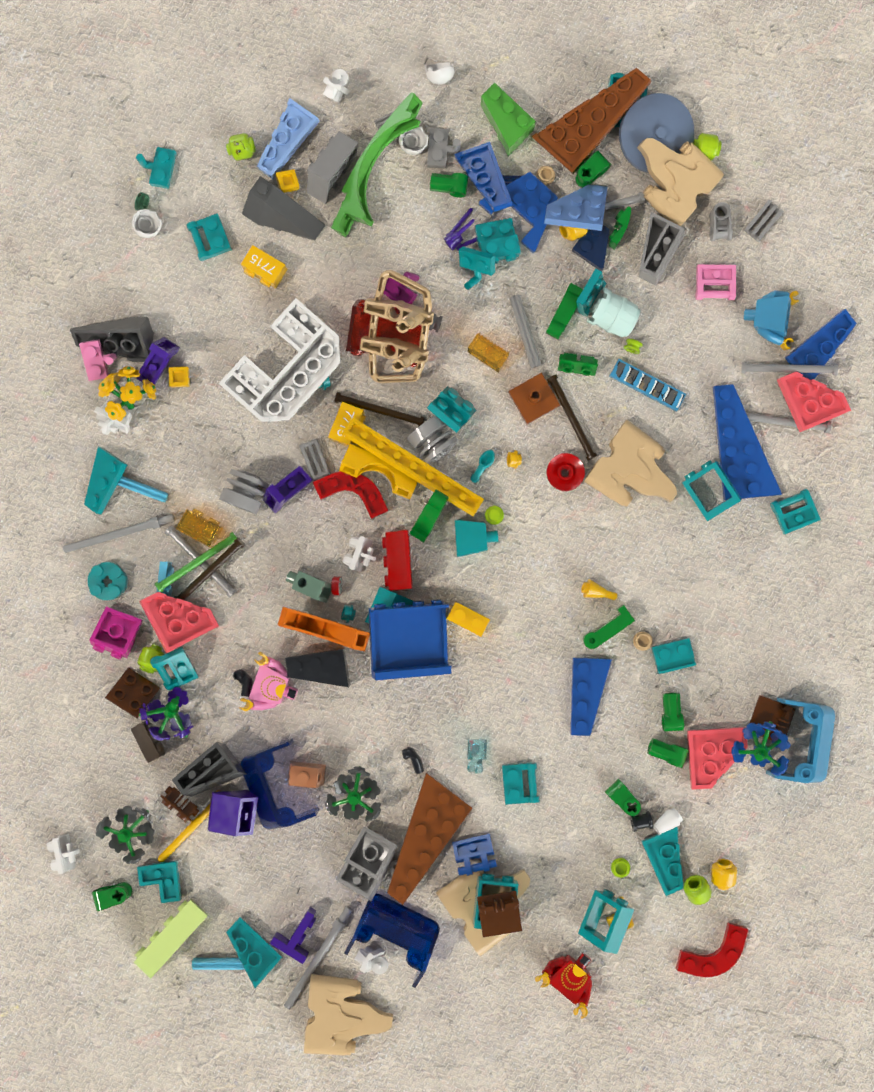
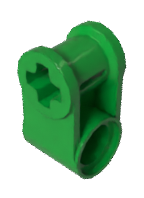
(593, 168)
(621, 795)
(109, 896)

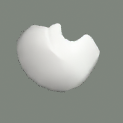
(439, 73)
(413, 141)
(146, 223)

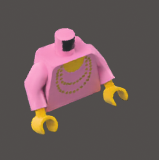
(269, 685)

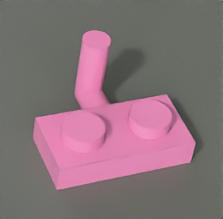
(95, 360)

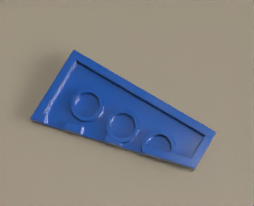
(485, 174)
(822, 343)
(587, 688)

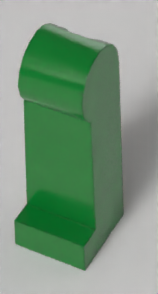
(564, 312)
(429, 516)
(608, 630)

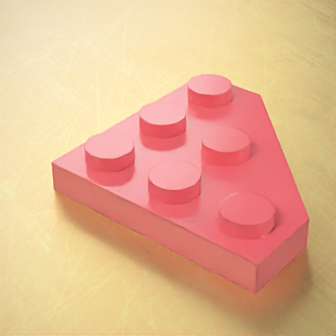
(811, 400)
(176, 619)
(711, 754)

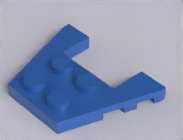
(530, 201)

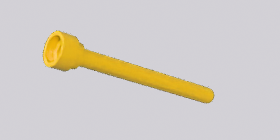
(185, 833)

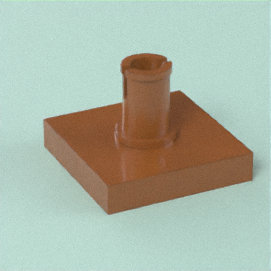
(534, 398)

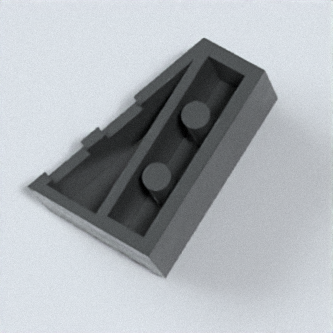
(209, 770)

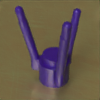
(453, 238)

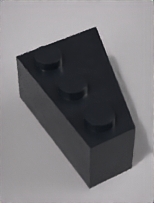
(320, 667)

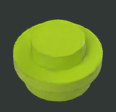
(494, 515)
(620, 867)

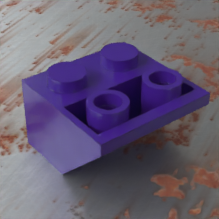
(233, 812)

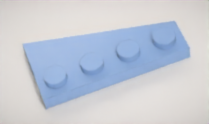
(291, 132)

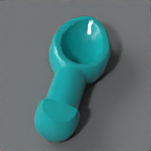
(485, 461)

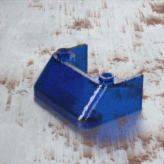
(257, 783)
(400, 926)

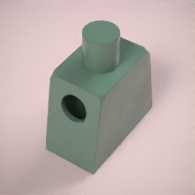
(315, 587)

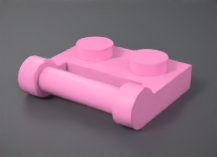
(715, 275)

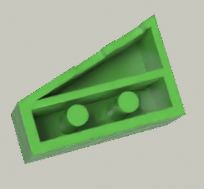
(506, 117)

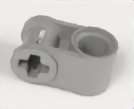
(721, 226)

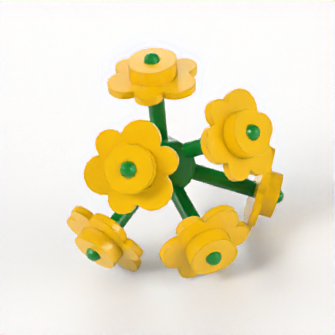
(128, 393)

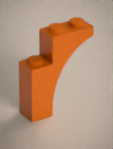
(324, 628)

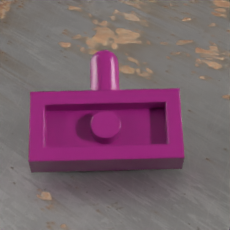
(398, 291)

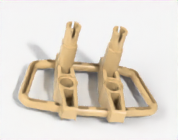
(409, 318)

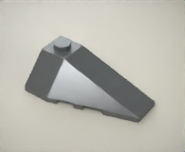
(273, 208)
(123, 337)

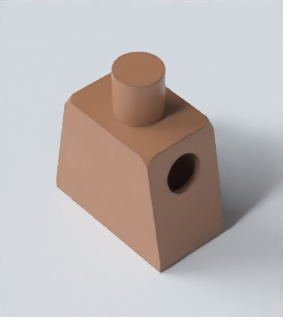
(306, 774)

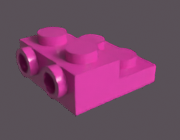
(115, 633)

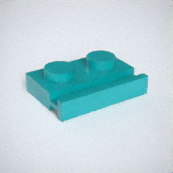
(673, 656)

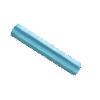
(143, 489)
(217, 964)

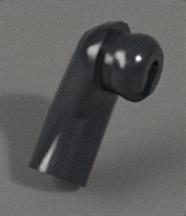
(245, 680)
(415, 759)

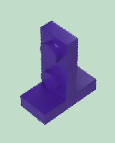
(157, 360)
(284, 490)
(290, 946)

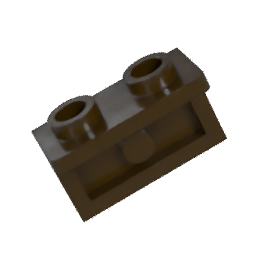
(149, 746)

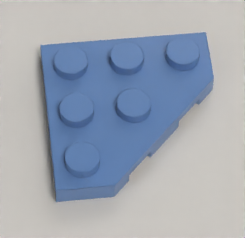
(579, 209)

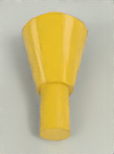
(593, 590)

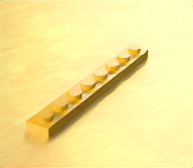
(412, 466)

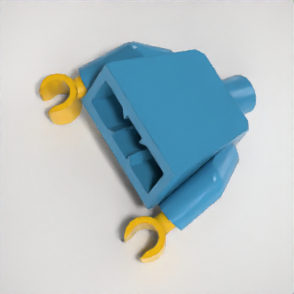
(772, 316)

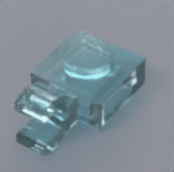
(476, 752)

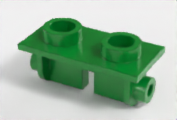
(569, 364)

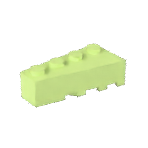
(174, 934)

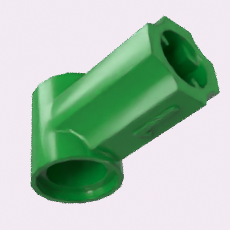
(453, 184)
(672, 718)
(671, 754)

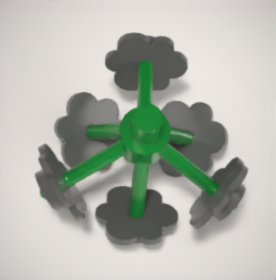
(354, 805)
(122, 839)

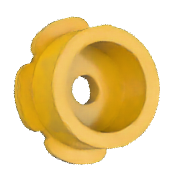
(514, 459)

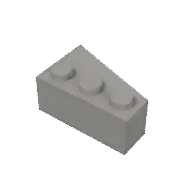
(330, 165)
(660, 245)

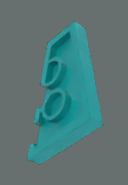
(103, 480)
(665, 859)
(253, 951)

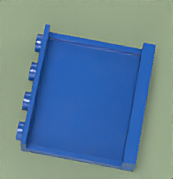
(408, 640)

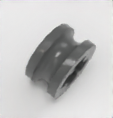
(436, 323)

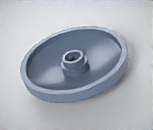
(658, 118)

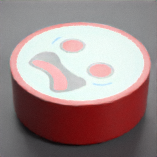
(336, 586)

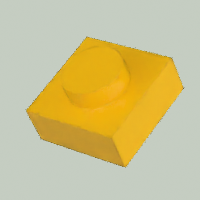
(287, 180)
(179, 377)

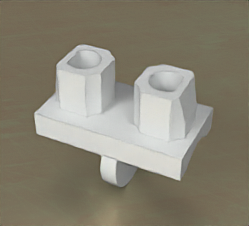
(335, 87)
(109, 424)
(362, 553)
(64, 854)
(372, 960)

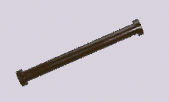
(379, 409)
(572, 418)
(211, 569)

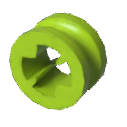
(632, 346)

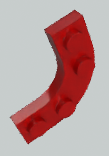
(361, 486)
(720, 960)

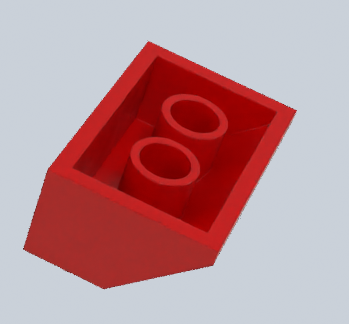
(397, 560)

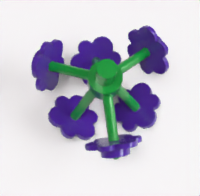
(158, 712)

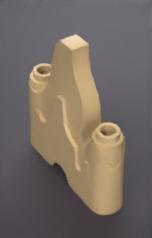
(679, 177)
(632, 466)
(460, 900)
(338, 1017)

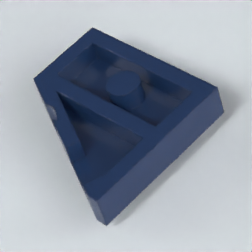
(593, 247)

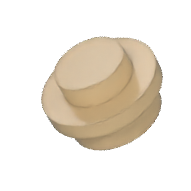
(546, 175)
(642, 641)

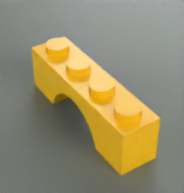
(359, 460)

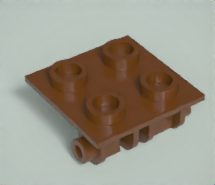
(132, 692)
(773, 711)
(169, 799)
(499, 913)

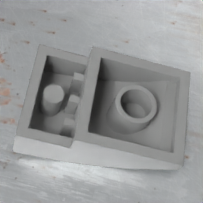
(367, 863)

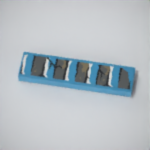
(647, 385)

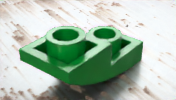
(621, 224)

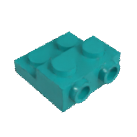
(498, 239)
(452, 409)

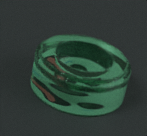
(141, 201)

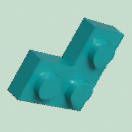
(164, 874)

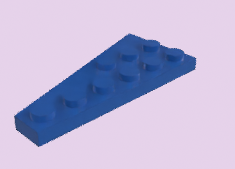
(739, 448)

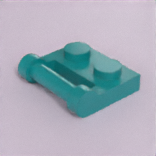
(215, 235)
(590, 292)
(796, 518)
(179, 664)
(514, 783)

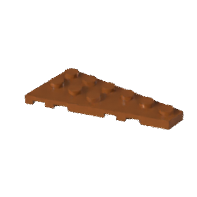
(585, 126)
(431, 826)

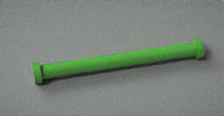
(196, 562)

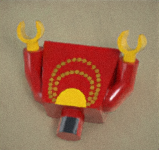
(570, 979)

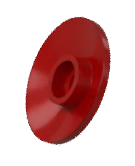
(565, 462)

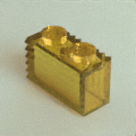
(488, 352)
(199, 528)

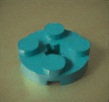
(114, 589)

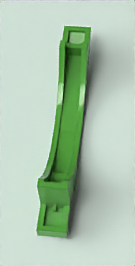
(355, 203)

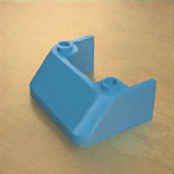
(822, 720)

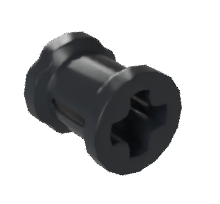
(641, 821)

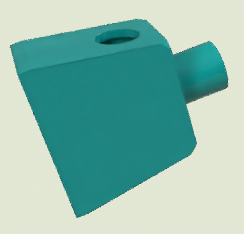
(472, 537)

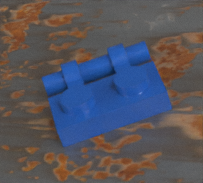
(472, 849)

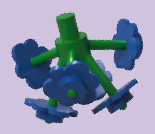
(761, 751)

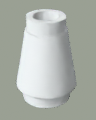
(667, 821)

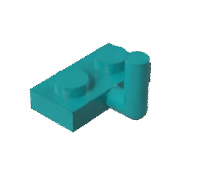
(161, 167)
(478, 262)

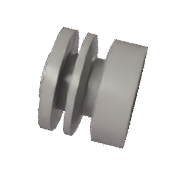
(432, 439)
(244, 491)

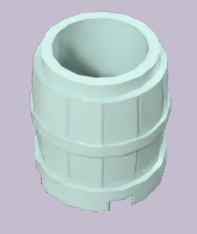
(614, 313)

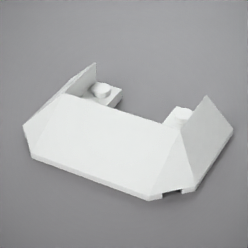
(300, 378)

